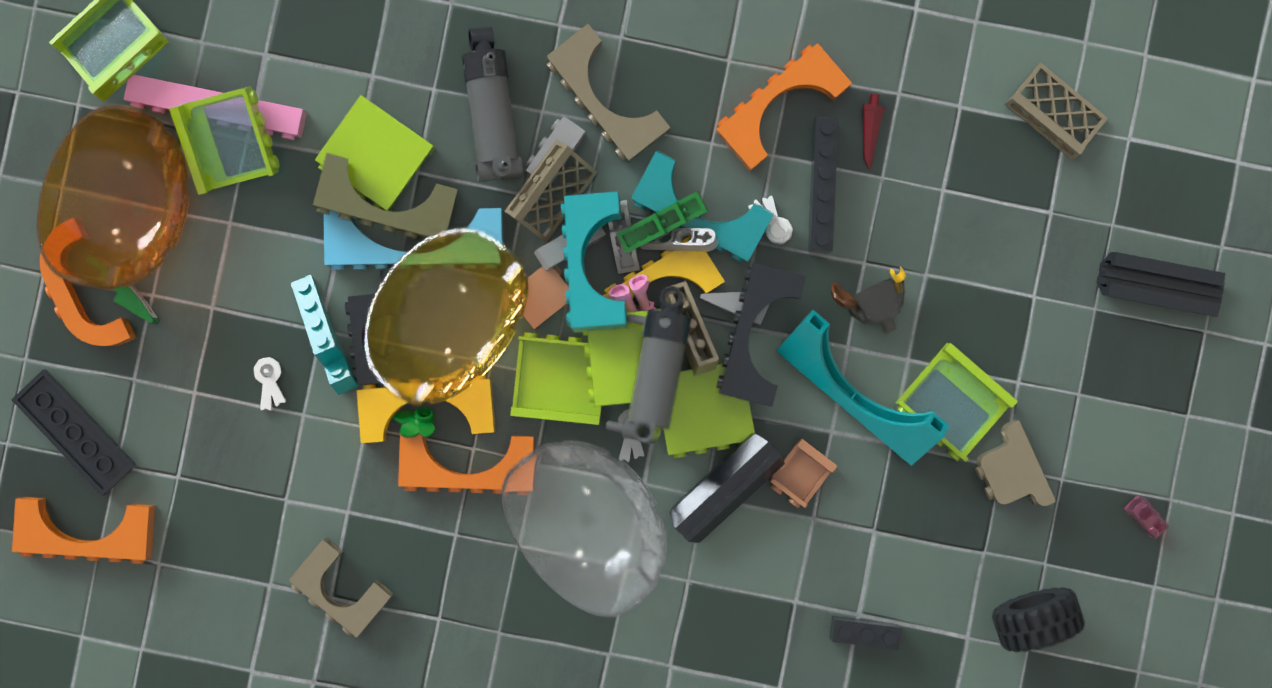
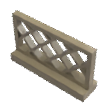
(1048, 127)
(540, 182)

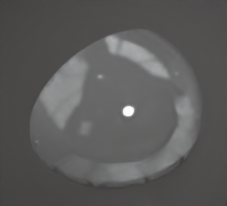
(586, 526)

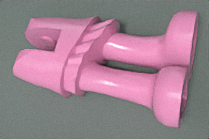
(639, 286)

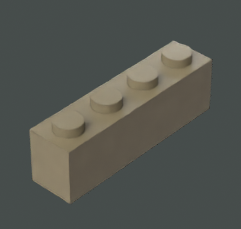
(699, 346)

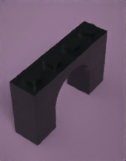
(358, 310)

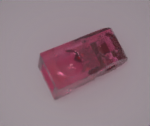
(1146, 516)

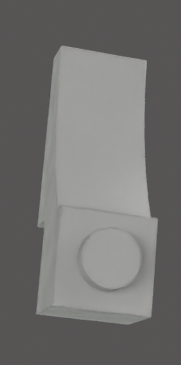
(552, 253)
(624, 261)

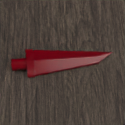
(871, 123)

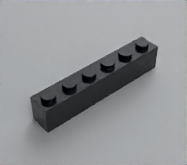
(823, 184)

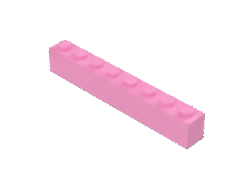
(164, 95)

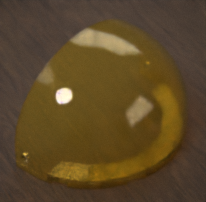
(444, 315)

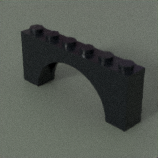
(740, 376)

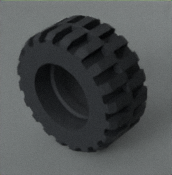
(1038, 619)

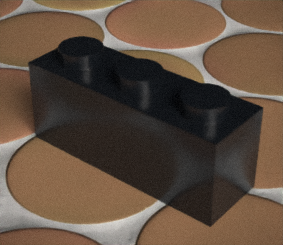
(865, 633)

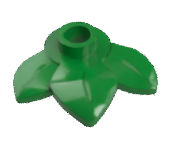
(416, 422)

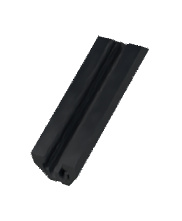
(1161, 283)
(725, 488)

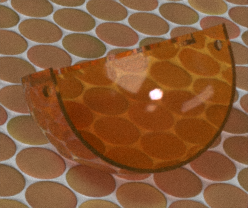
(112, 199)

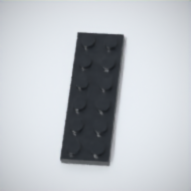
(73, 432)

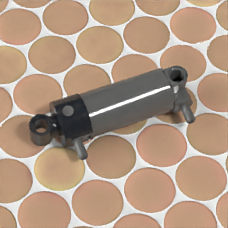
(490, 108)
(658, 369)

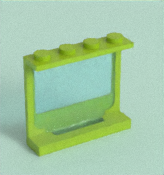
(109, 44)
(225, 139)
(959, 396)

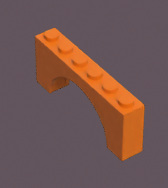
(811, 71)
(421, 469)
(38, 534)

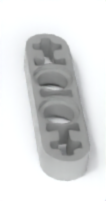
(678, 234)

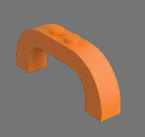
(75, 318)

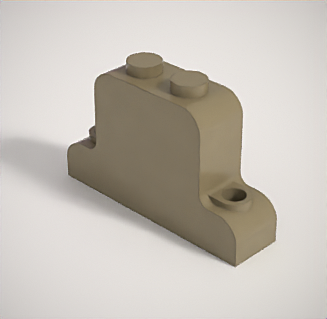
(1013, 469)

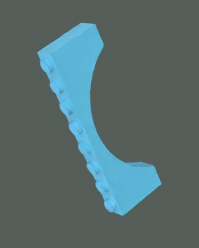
(351, 247)

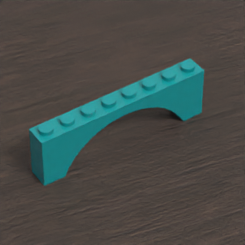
(905, 433)

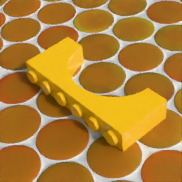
(689, 265)
(379, 405)

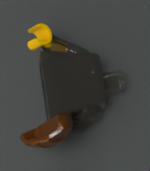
(874, 303)

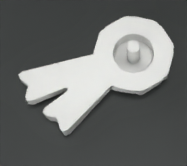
(779, 229)
(268, 372)

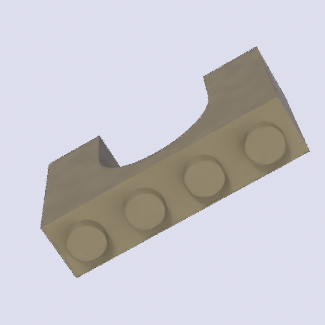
(310, 581)

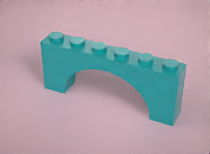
(583, 218)
(736, 236)

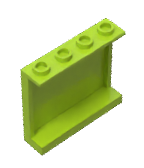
(379, 152)
(613, 362)
(553, 380)
(705, 417)

